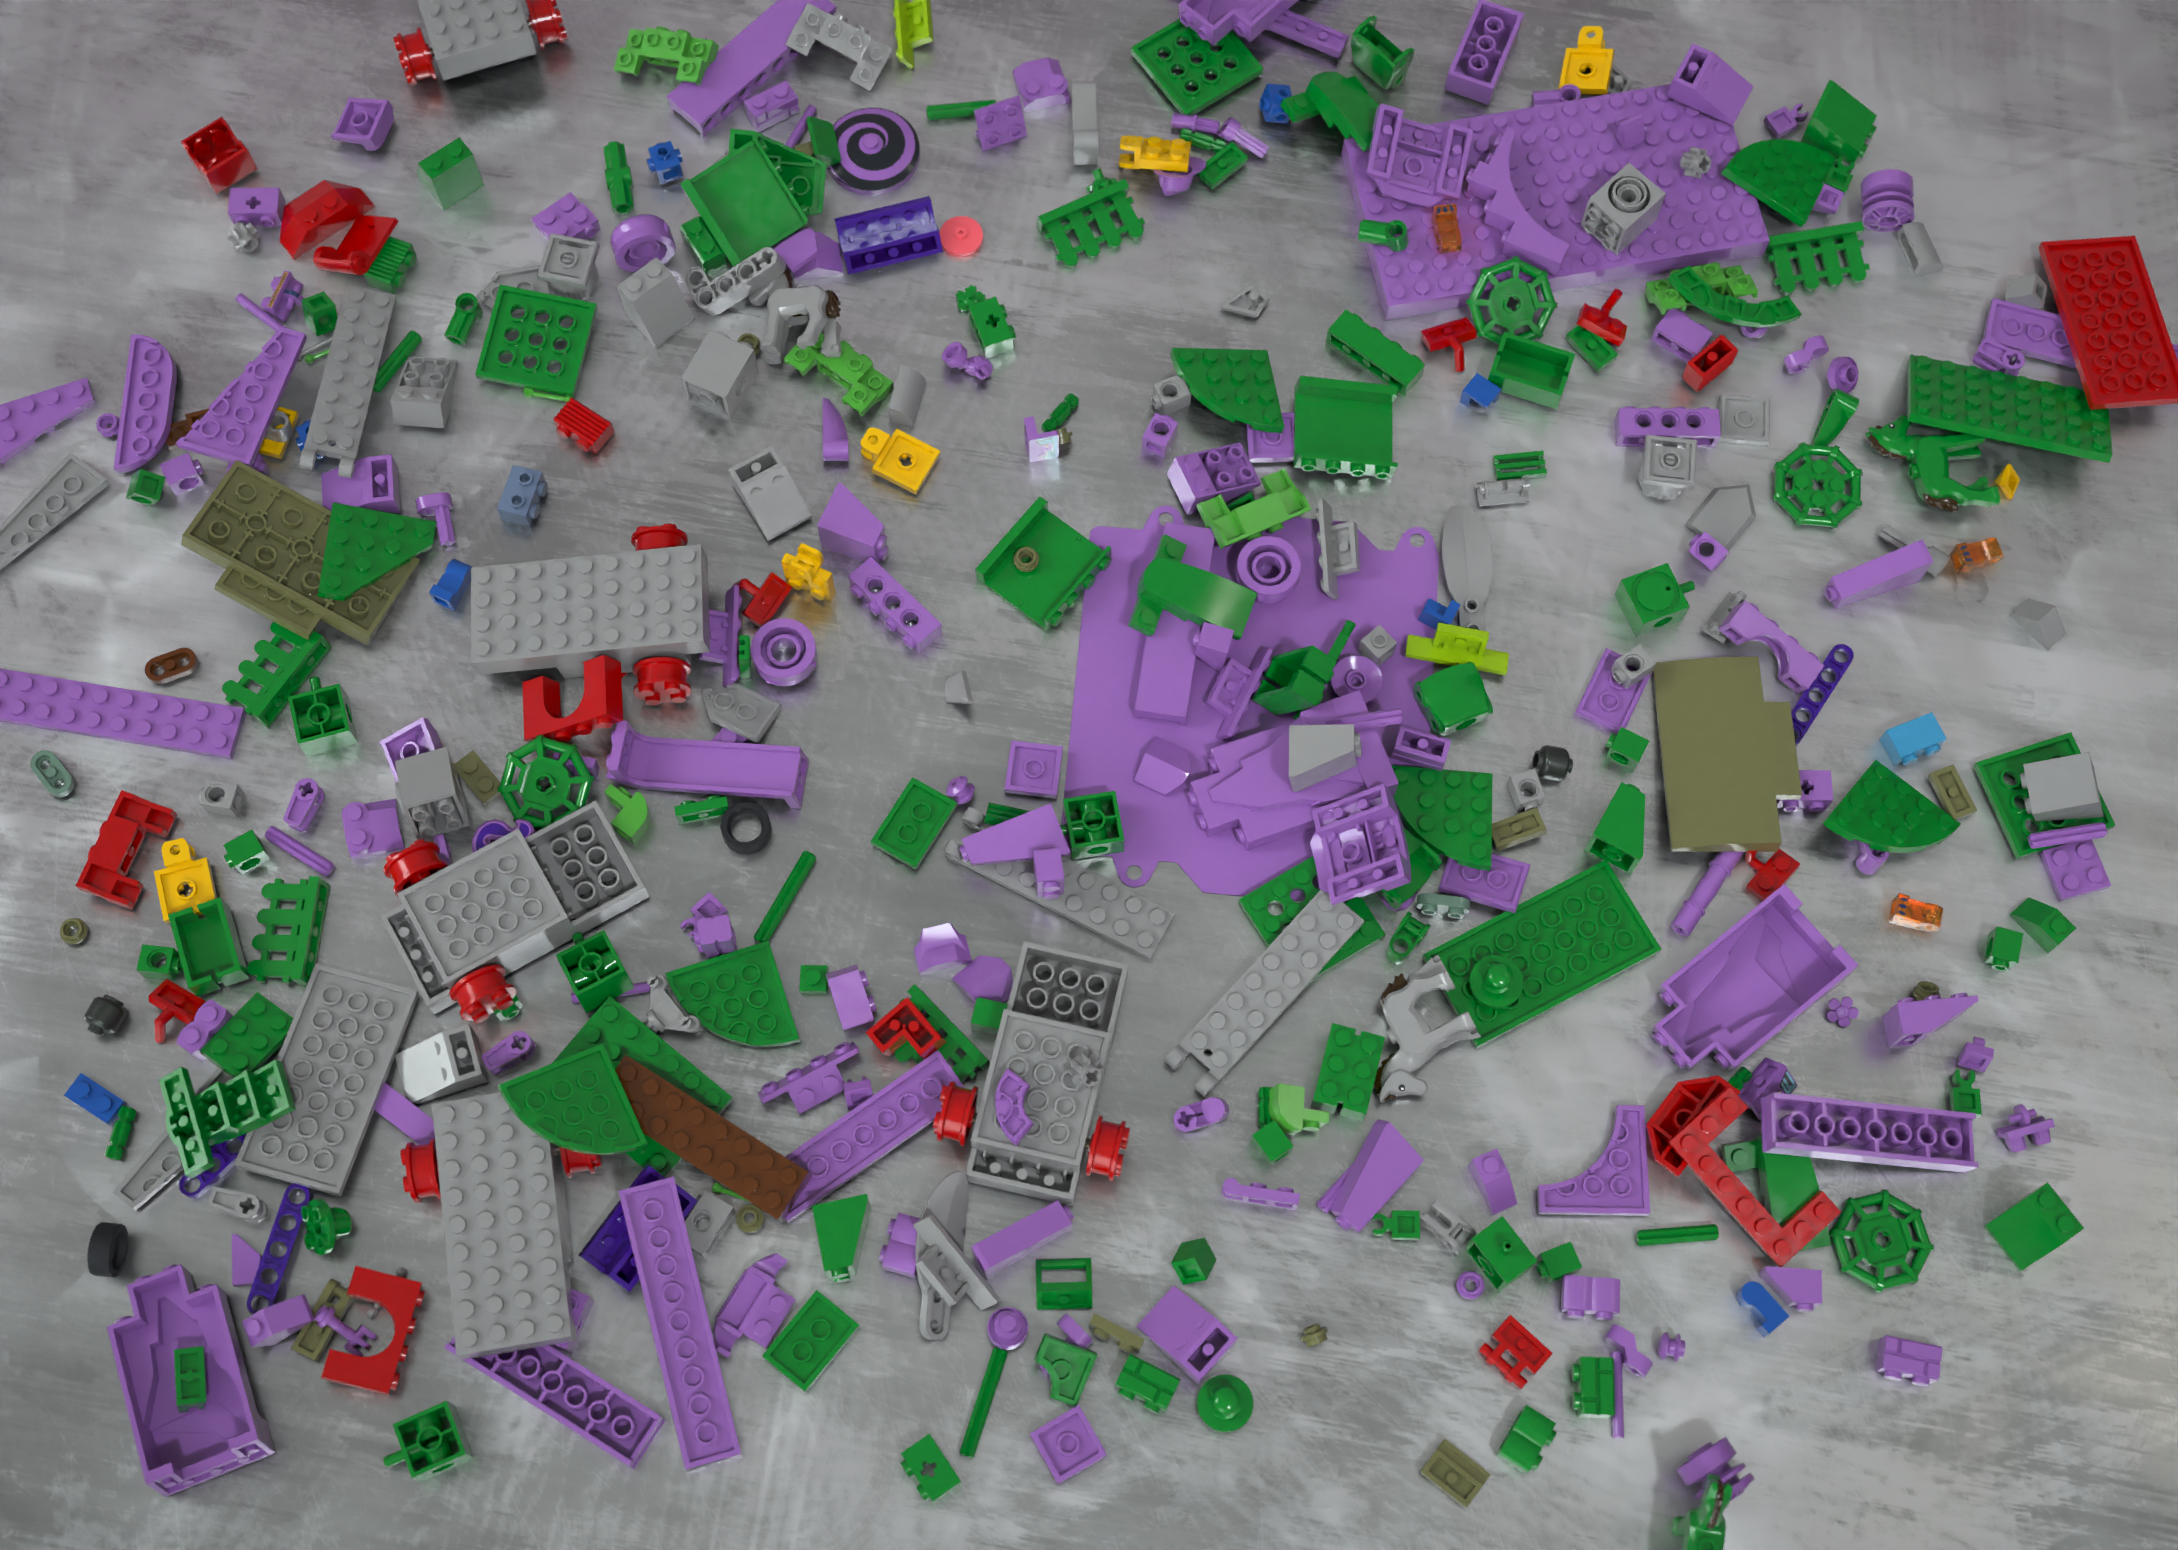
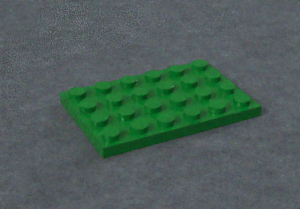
(628, 1036)

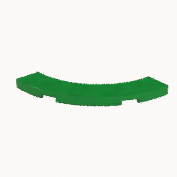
(1730, 308)

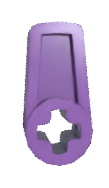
(1998, 357)
(304, 807)
(507, 1053)

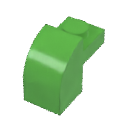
(634, 816)
(1288, 1110)

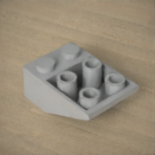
(424, 392)
(769, 493)
(441, 1065)

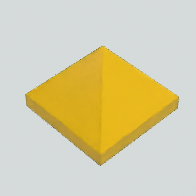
(2007, 481)

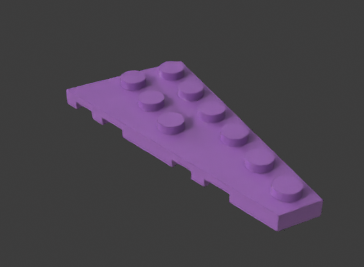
(246, 407)
(39, 414)

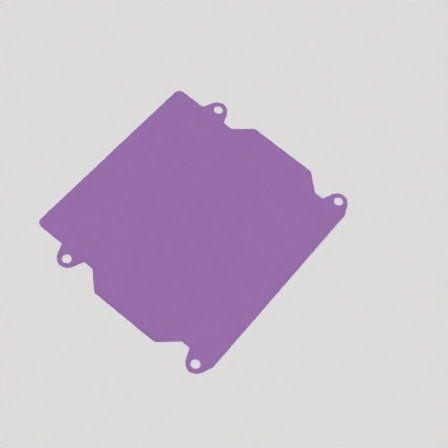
(1111, 743)

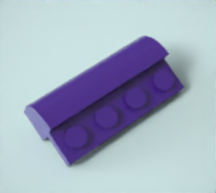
(888, 235)
(610, 1245)

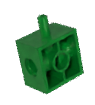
(1653, 599)
(322, 718)
(1093, 825)
(594, 970)
(1500, 1254)
(431, 1442)

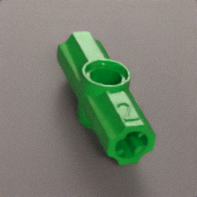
(618, 178)

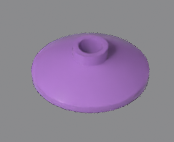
(1358, 669)

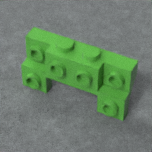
(667, 49)
(1722, 280)
(849, 370)
(1252, 519)

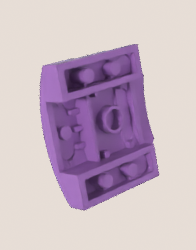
(1415, 159)
(1360, 845)

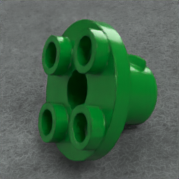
(1496, 982)
(324, 1225)
(1225, 1403)

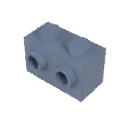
(522, 496)

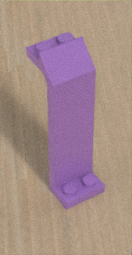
(707, 766)

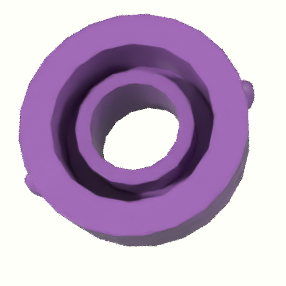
(641, 240)
(1270, 552)
(781, 634)

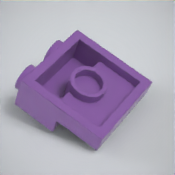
(567, 218)

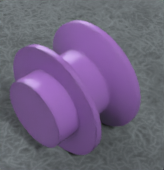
(960, 789)
(1671, 1347)

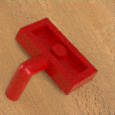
(1601, 323)
(1451, 335)
(765, 598)
(1771, 874)
(175, 1003)

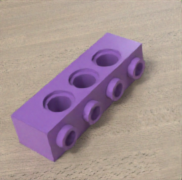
(1632, 435)
(872, 575)

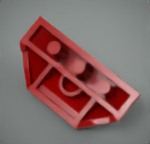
(320, 215)
(1676, 1110)

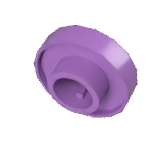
(1843, 374)
(1007, 1328)

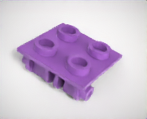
(1000, 123)

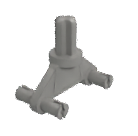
(665, 1012)

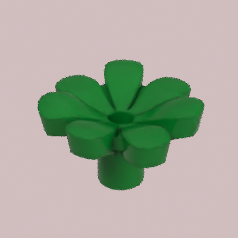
(1099, 181)

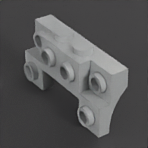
(843, 39)

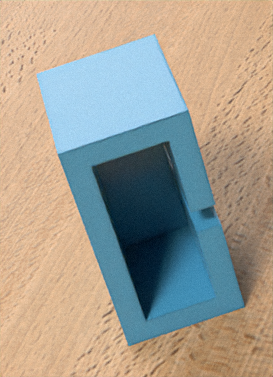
(1913, 740)

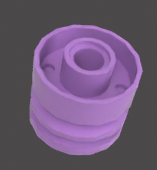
(1887, 200)
(1714, 1460)

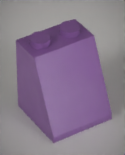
(851, 528)

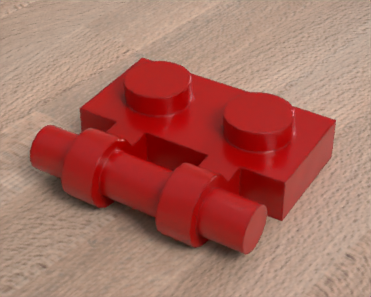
(1520, 1345)

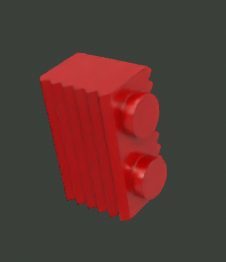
(1709, 363)
(583, 426)

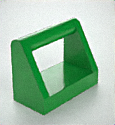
(1063, 1294)

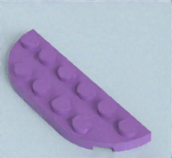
(145, 403)

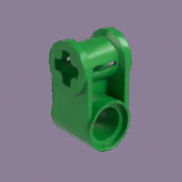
(1408, 935)

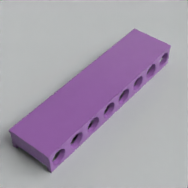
(740, 64)
(1169, 652)
(1867, 1132)
(574, 1398)

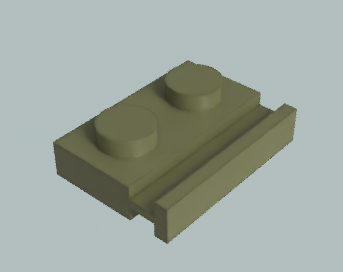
(1455, 1473)

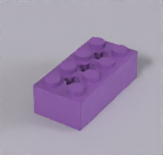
(1484, 51)

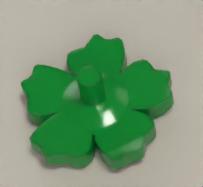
(969, 297)

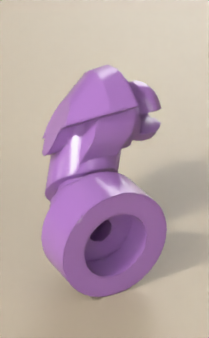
(956, 356)

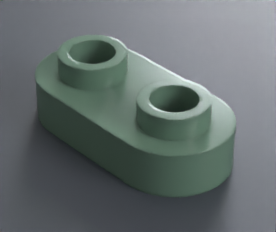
(53, 775)
(1435, 903)

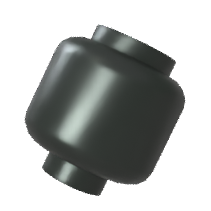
(1552, 763)
(104, 1015)

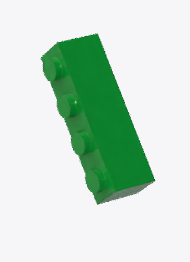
(1375, 352)

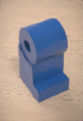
(452, 585)
(1762, 1306)

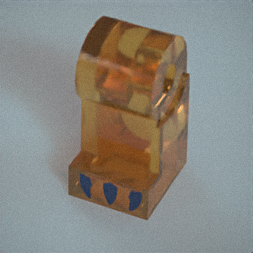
(1446, 228)
(1976, 555)
(1915, 914)

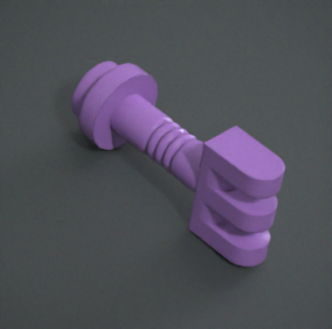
(326, 1316)

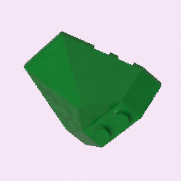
(803, 171)

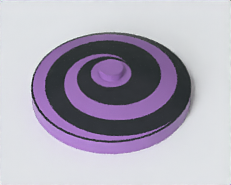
(875, 150)

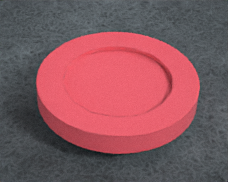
(961, 236)

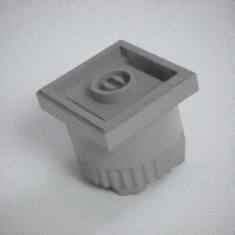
(570, 266)
(1667, 466)

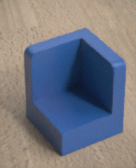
(1480, 391)
(1437, 613)

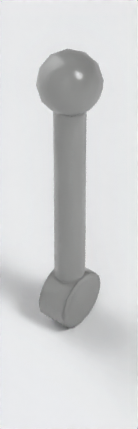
(315, 347)
(401, 1272)

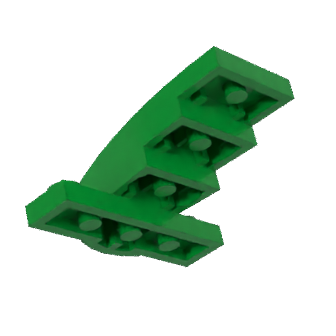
(1340, 102)
(1188, 593)
(221, 1110)
(1784, 1180)

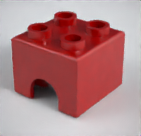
(218, 155)

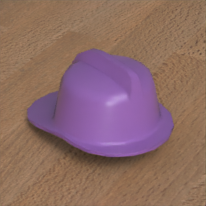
(1175, 181)

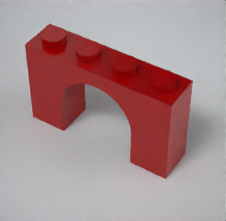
(598, 709)
(377, 1371)

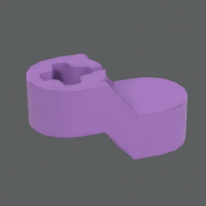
(1812, 348)
(1188, 1117)
(1631, 1358)

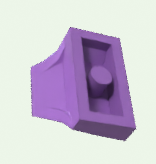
(941, 949)

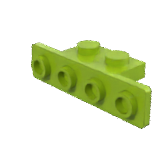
(912, 28)
(1457, 646)

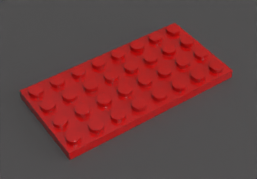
(2112, 321)

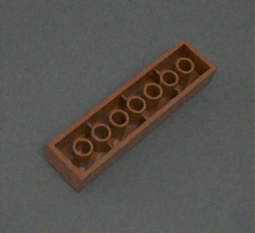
(711, 1142)

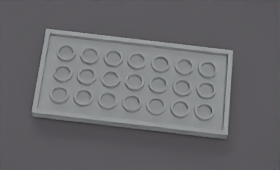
(335, 1071)

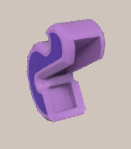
(495, 829)

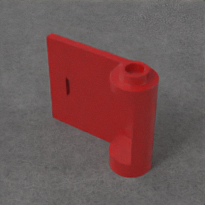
(358, 247)

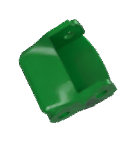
(1379, 56)
(1453, 698)
(1423, 863)

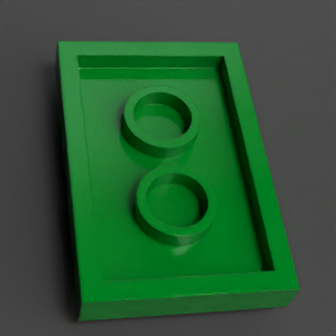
(914, 823)
(248, 1037)
(811, 1341)

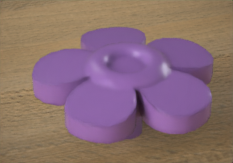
(1842, 1011)

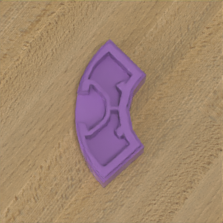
(1010, 1107)

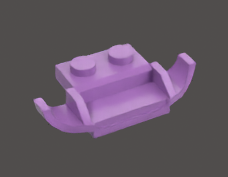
(753, 1306)

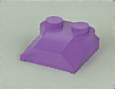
(1041, 84)
(365, 122)
(410, 741)
(372, 828)

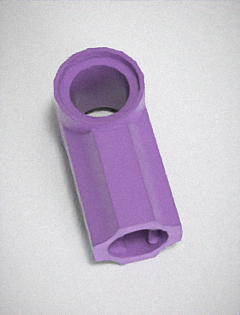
(1555, 96)

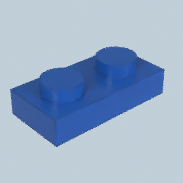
(95, 1099)

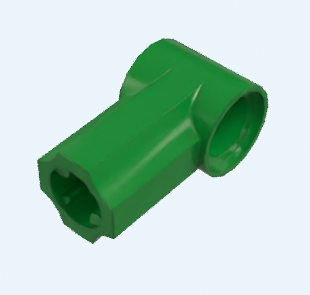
(1382, 234)
(462, 320)

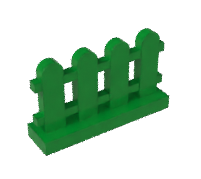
(1094, 204)
(1827, 249)
(287, 679)
(305, 935)
(954, 1041)

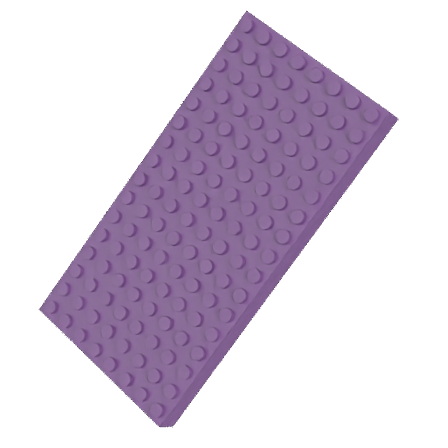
(1555, 166)

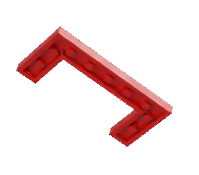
(1776, 1241)

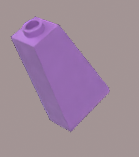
(1880, 575)
(1016, 839)
(1375, 1176)
(1021, 1238)

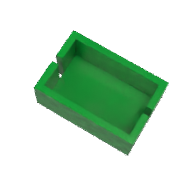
(1531, 370)
(1301, 680)
(208, 947)
(1347, 1072)

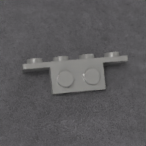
(1338, 548)
(949, 1268)

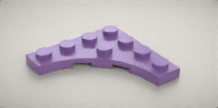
(1614, 1182)

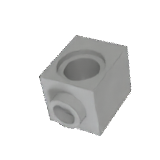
(1175, 386)
(1377, 646)
(1640, 660)
(1526, 780)
(228, 805)

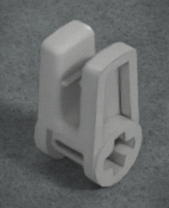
(237, 1204)
(1448, 1235)

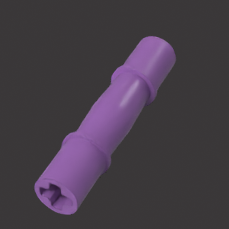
(1704, 892)

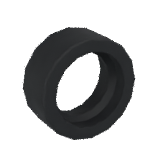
(741, 809)
(107, 1249)

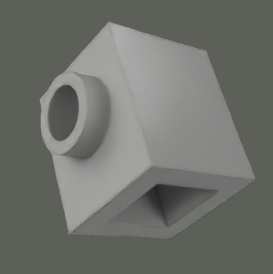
(2026, 291)

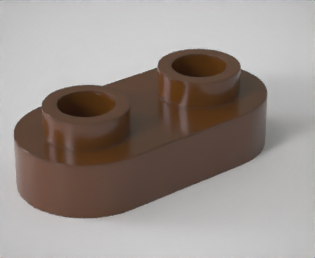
(172, 665)

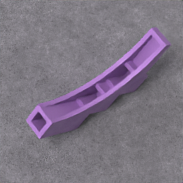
(1505, 212)

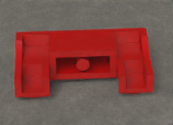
(118, 845)

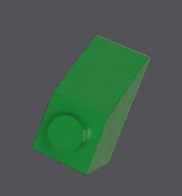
(2042, 923)

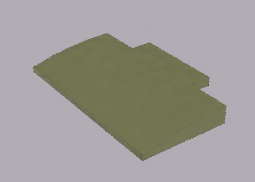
(275, 556)
(1723, 755)

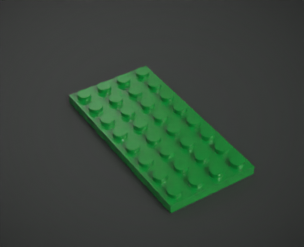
(2006, 408)
(1559, 941)

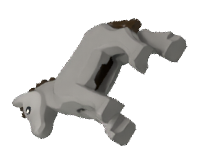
(796, 307)
(1413, 1033)

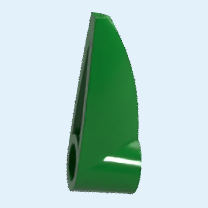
(1834, 417)

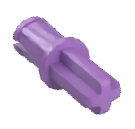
(1195, 123)

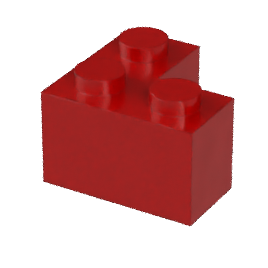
(903, 1025)

